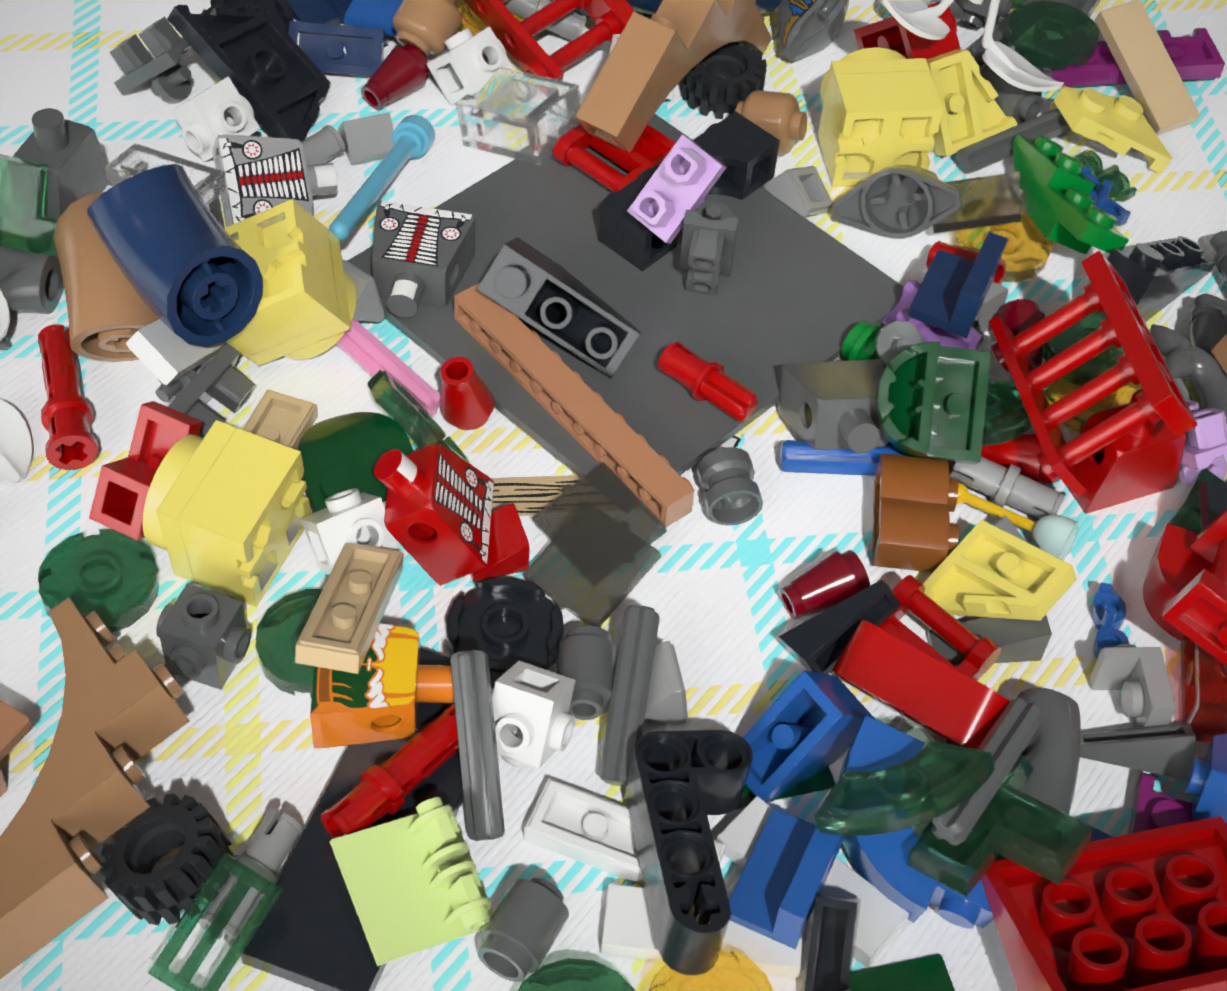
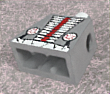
(267, 173)

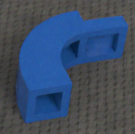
(885, 857)

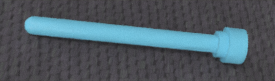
(410, 140)

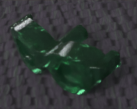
(1121, 185)

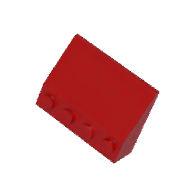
(1124, 918)

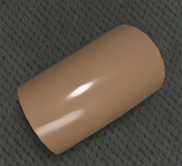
(99, 298)

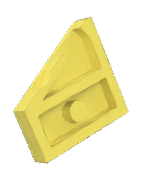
(967, 103)
(1113, 122)
(998, 577)

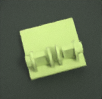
(413, 882)

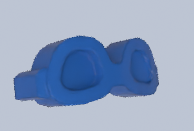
(1100, 196)
(1108, 616)

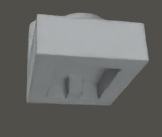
(1143, 682)

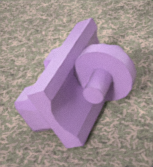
(676, 186)
(1204, 444)

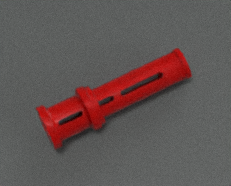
(65, 412)

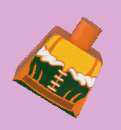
(382, 697)

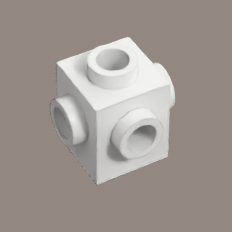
(468, 63)
(214, 113)
(348, 518)
(532, 714)

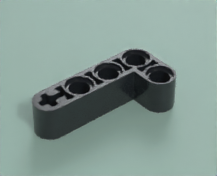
(668, 794)

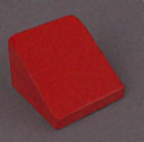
(507, 545)

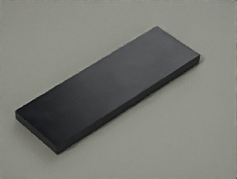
(313, 925)

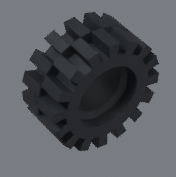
(742, 74)
(146, 841)

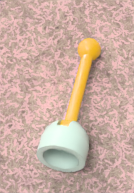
(1050, 533)

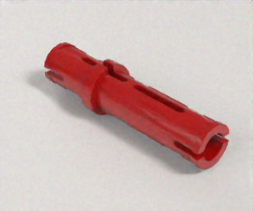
(387, 785)

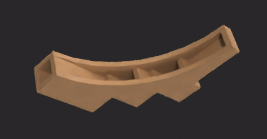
(656, 56)
(87, 786)

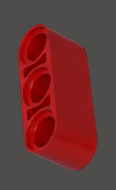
(919, 686)

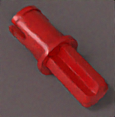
(707, 381)

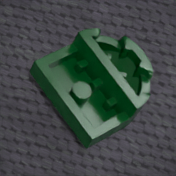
(935, 402)
(344, 452)

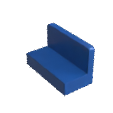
(783, 878)

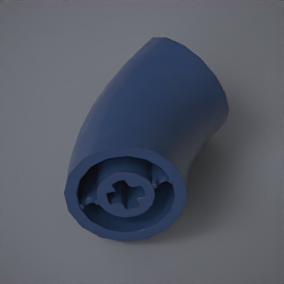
(178, 255)

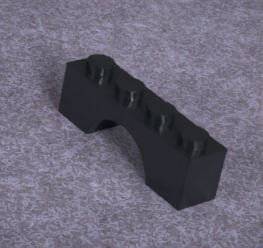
(735, 142)

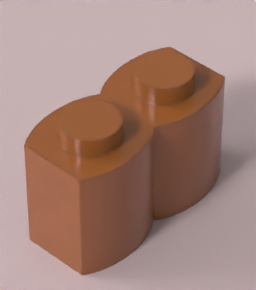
(913, 513)

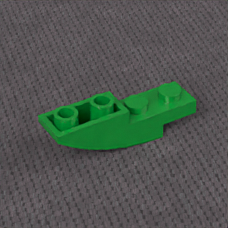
(1060, 197)

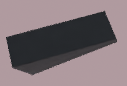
(824, 637)
(832, 943)

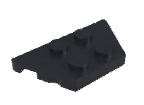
(261, 64)

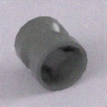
(729, 477)

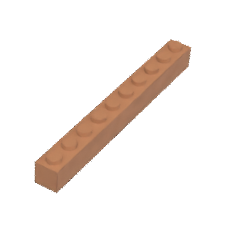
(575, 405)

